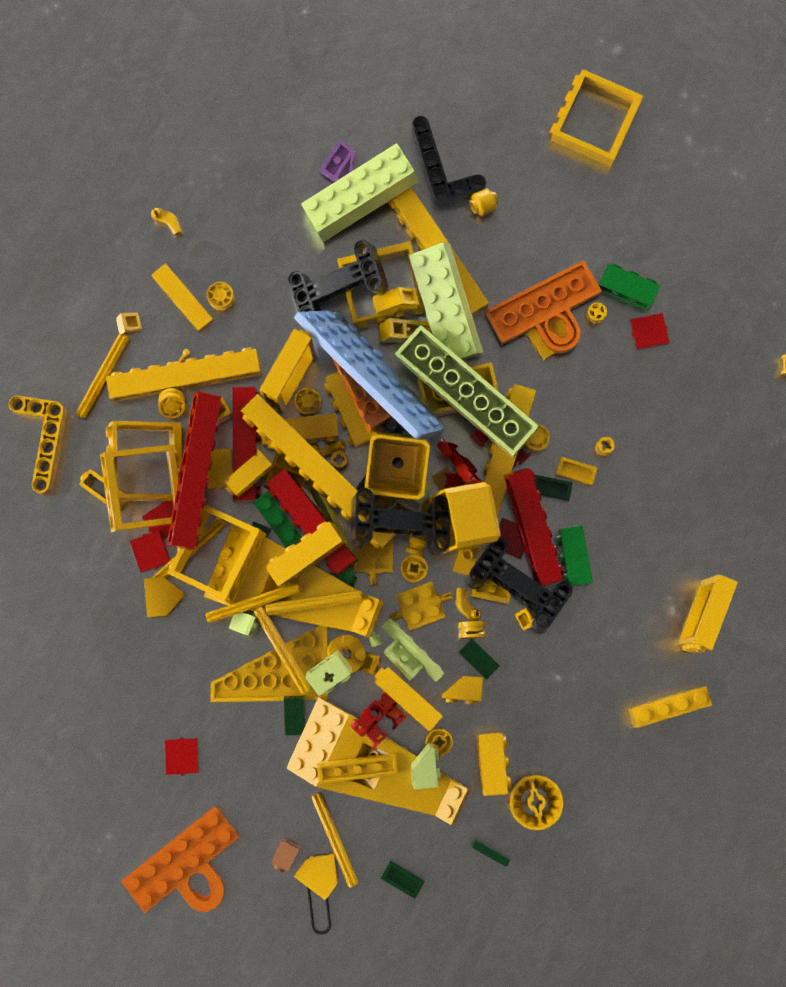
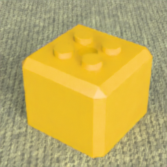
(400, 482)
(471, 516)

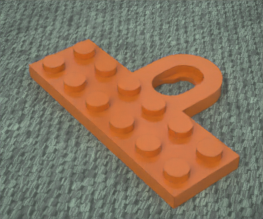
(545, 302)
(180, 860)

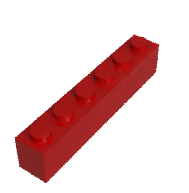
(244, 439)
(307, 516)
(533, 526)

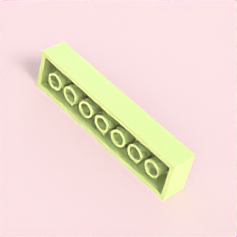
(466, 391)

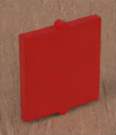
(649, 331)
(162, 511)
(511, 533)
(149, 551)
(181, 756)

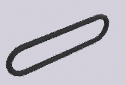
(311, 914)

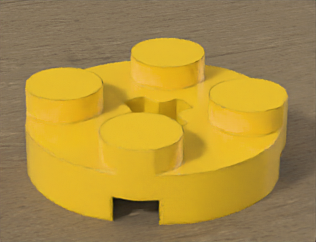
(351, 644)

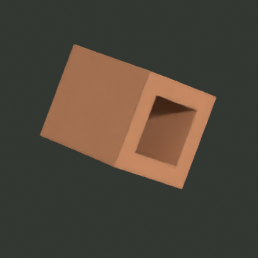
(285, 856)

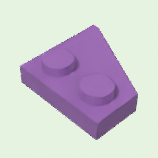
(339, 162)

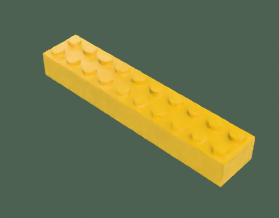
(307, 459)

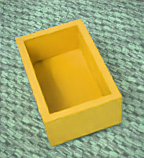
(493, 763)

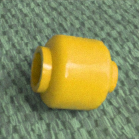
(483, 202)

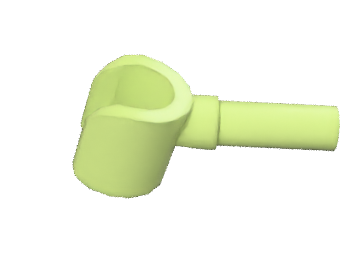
(375, 640)

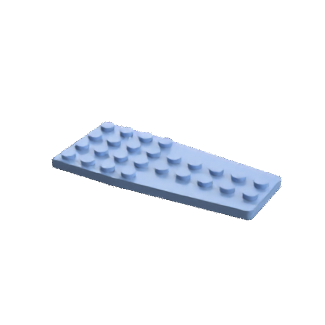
(370, 370)

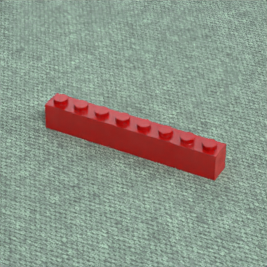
(194, 471)

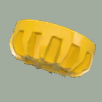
(539, 820)

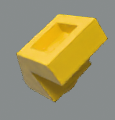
(393, 299)

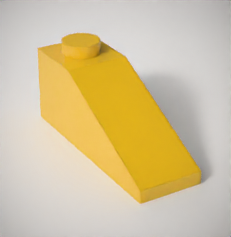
(399, 329)

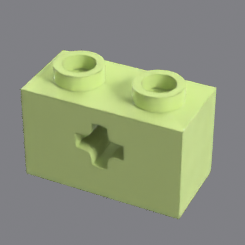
(333, 664)

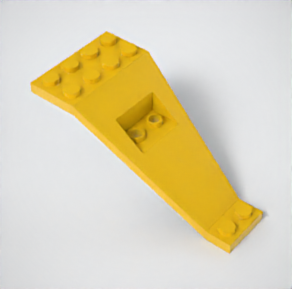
(350, 617)
(332, 738)

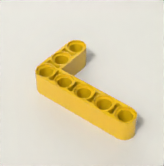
(46, 438)

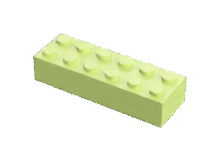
(360, 192)
(445, 300)

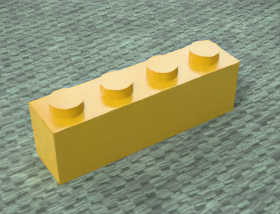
(350, 416)
(313, 429)
(305, 554)
(669, 706)

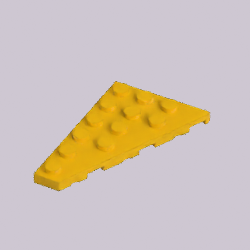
(268, 677)

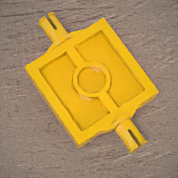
(374, 560)
(420, 606)

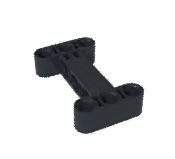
(339, 280)
(400, 522)
(519, 585)

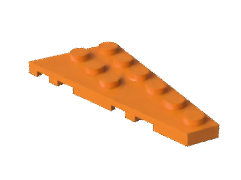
(369, 409)

